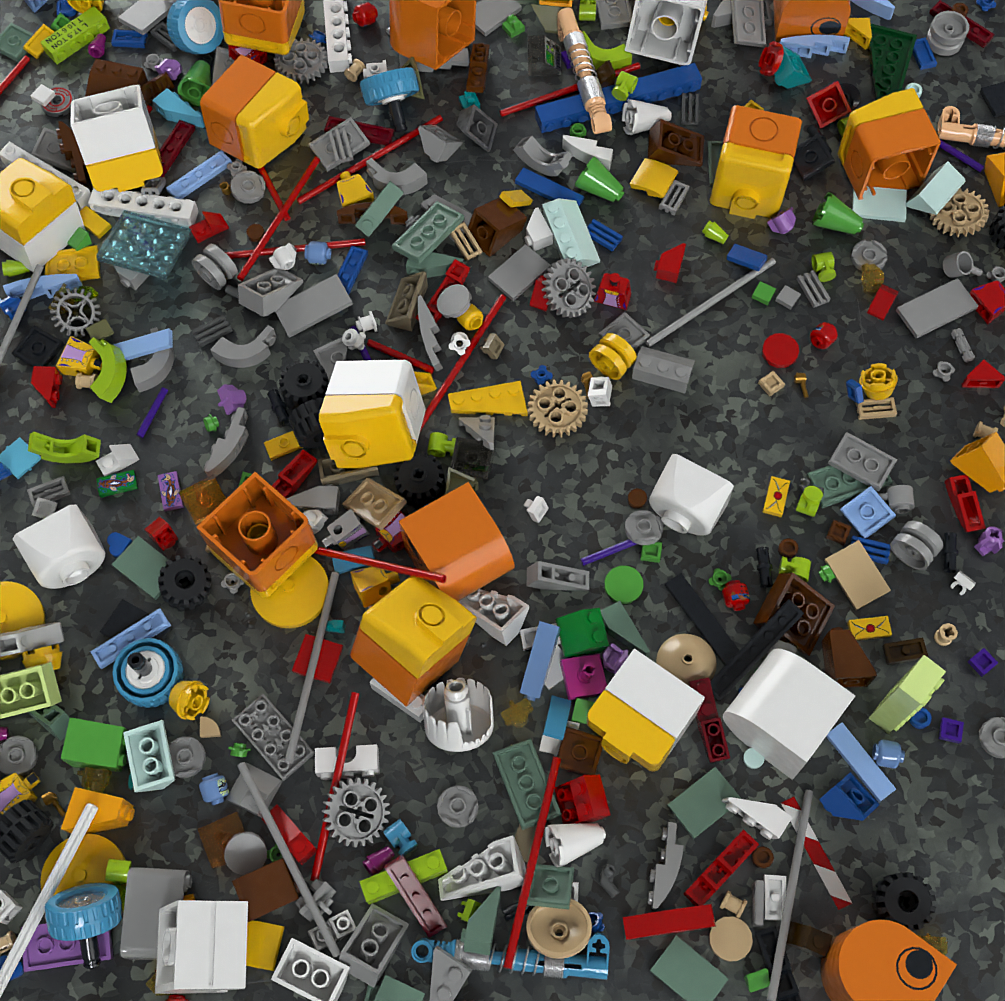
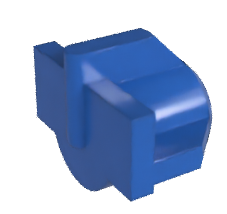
(9, 305)

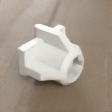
(284, 257)
(316, 519)

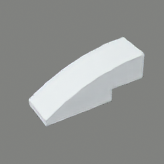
(586, 149)

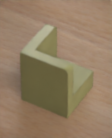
(100, 330)

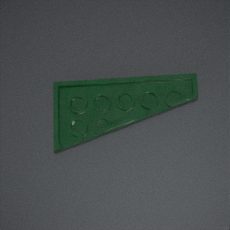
(889, 58)

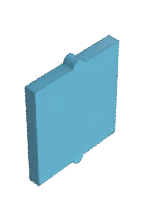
(18, 458)

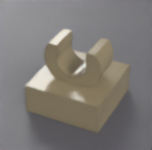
(492, 346)

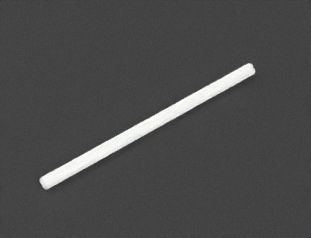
(47, 892)

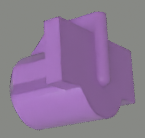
(170, 66)
(783, 221)
(231, 398)
(989, 541)
(614, 658)

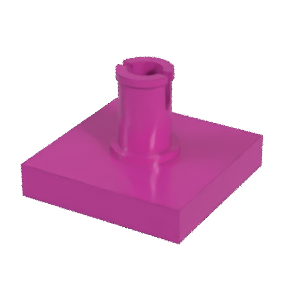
(583, 676)

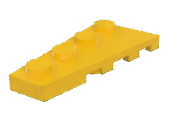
(497, 399)

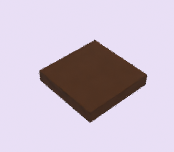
(579, 752)

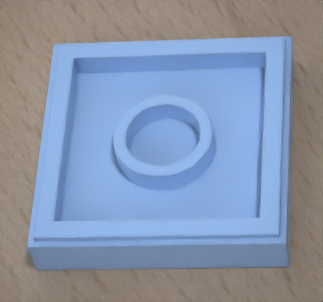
(867, 512)

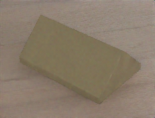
(405, 303)
(332, 475)

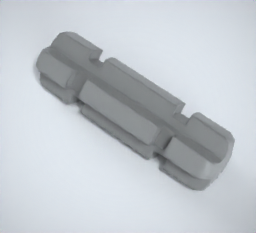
(962, 345)

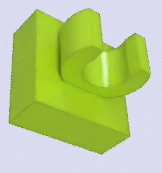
(470, 908)

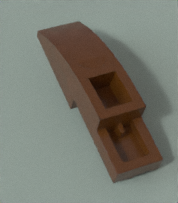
(478, 68)
(72, 152)

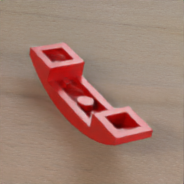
(455, 275)

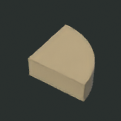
(209, 728)

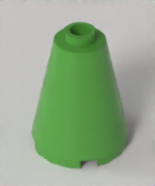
(195, 83)
(599, 181)
(837, 216)

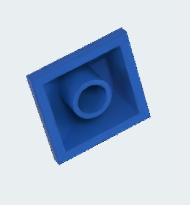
(849, 799)

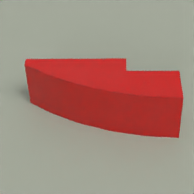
(965, 503)

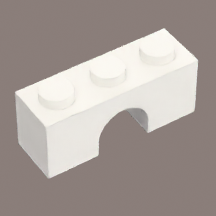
(365, 762)

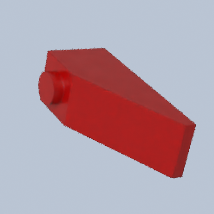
(295, 840)

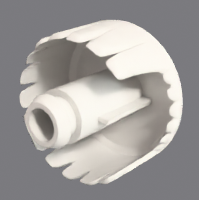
(458, 715)

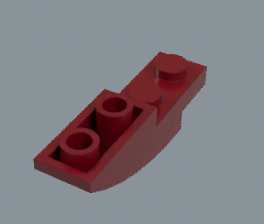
(710, 723)

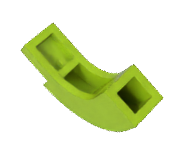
(617, 56)
(113, 370)
(64, 451)

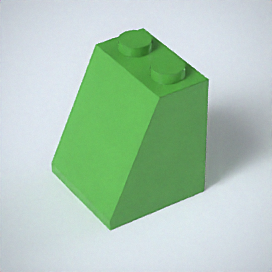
(94, 745)

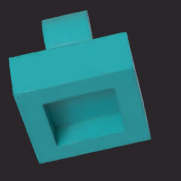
(468, 100)

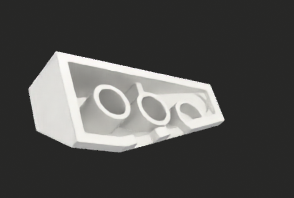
(497, 614)
(496, 866)

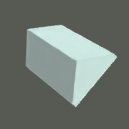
(937, 190)
(149, 757)

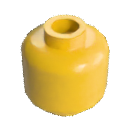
(471, 319)

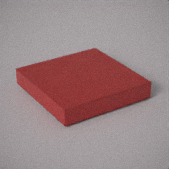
(327, 660)

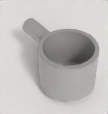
(959, 265)
(899, 498)

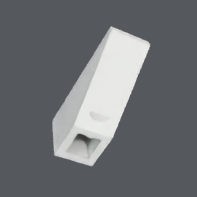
(764, 816)

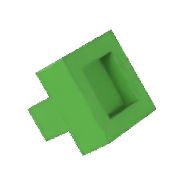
(513, 26)

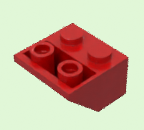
(582, 800)

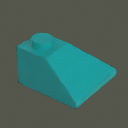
(792, 70)

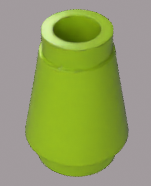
(715, 232)
(13, 268)

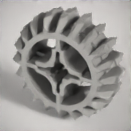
(84, 299)

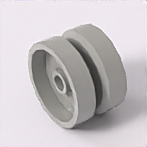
(947, 33)
(214, 266)
(916, 545)

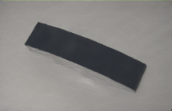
(767, 944)

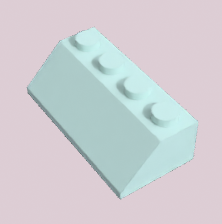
(570, 231)

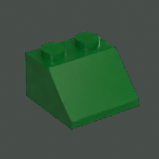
(582, 633)

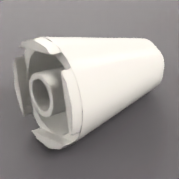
(642, 116)
(572, 840)

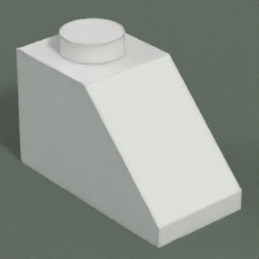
(538, 232)

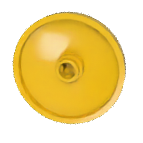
(297, 599)
(18, 610)
(87, 865)

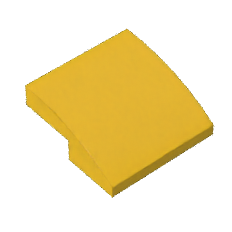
(654, 178)
(263, 944)

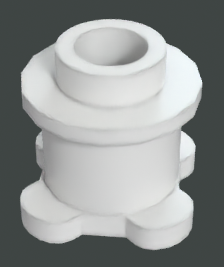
(366, 323)
(353, 339)
(459, 347)

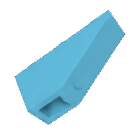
(174, 109)

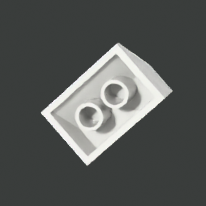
(310, 973)

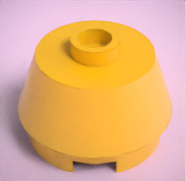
(878, 381)
(42, 656)
(189, 699)

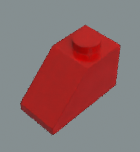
(670, 263)

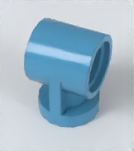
(399, 836)

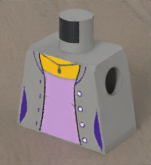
(345, 531)

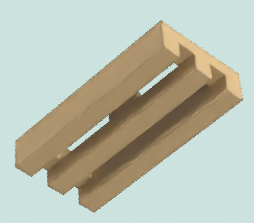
(472, 254)
(872, 411)

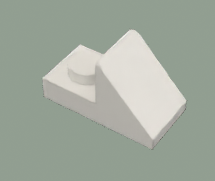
(118, 459)

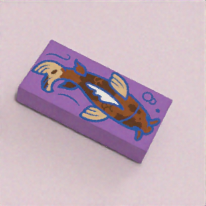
(169, 490)

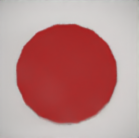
(771, 58)
(780, 350)

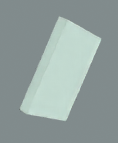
(885, 205)

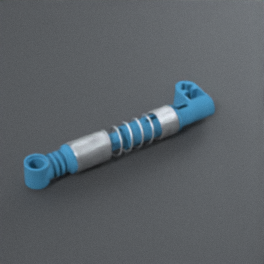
(526, 959)

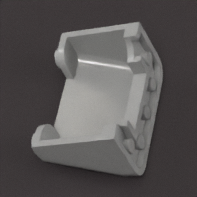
(145, 894)

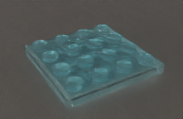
(144, 244)

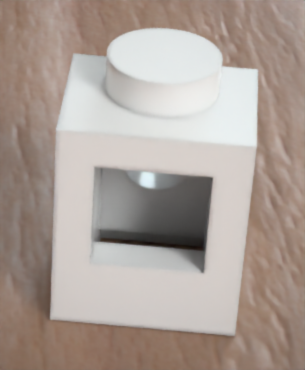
(374, 68)
(600, 391)
(9, 907)

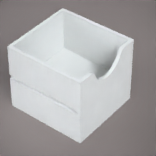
(201, 947)

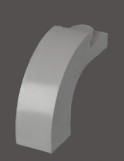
(540, 159)
(408, 180)
(244, 355)
(155, 370)

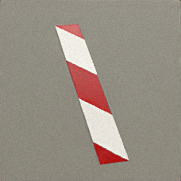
(818, 857)

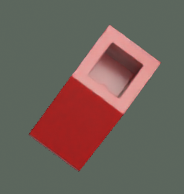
(47, 382)
(161, 533)

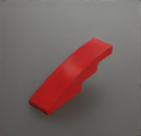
(294, 474)
(721, 869)
(669, 921)

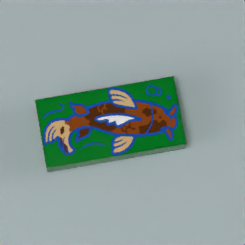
(117, 483)

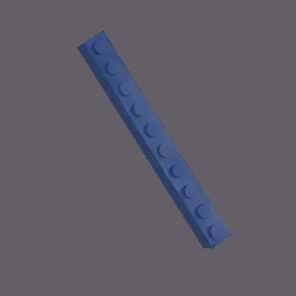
(648, 89)

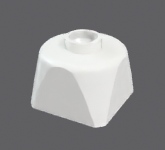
(690, 496)
(61, 548)

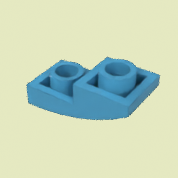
(343, 566)
(557, 717)

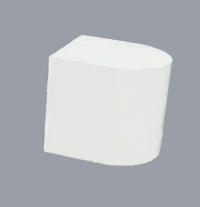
(786, 710)

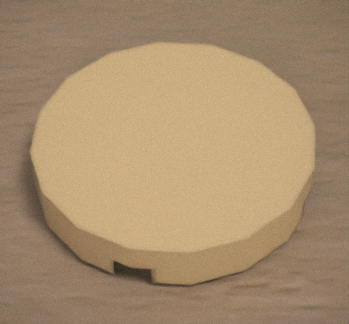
(730, 939)

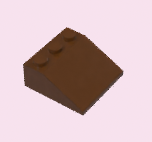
(111, 76)
(815, 607)

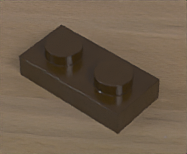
(904, 651)

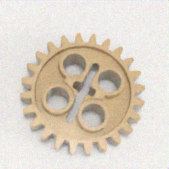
(962, 214)
(568, 420)

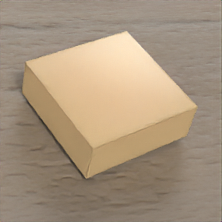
(771, 383)

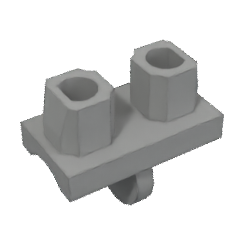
(322, 895)

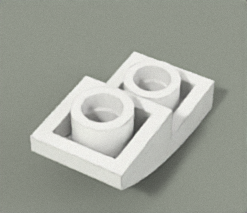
(339, 926)

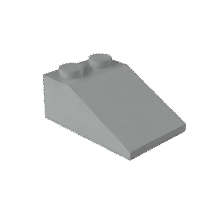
(268, 291)
(373, 944)

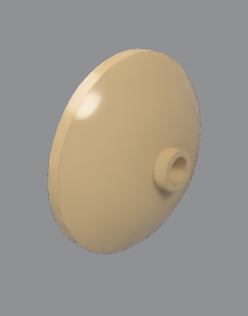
(677, 647)
(546, 922)

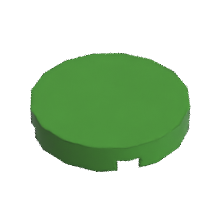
(623, 584)

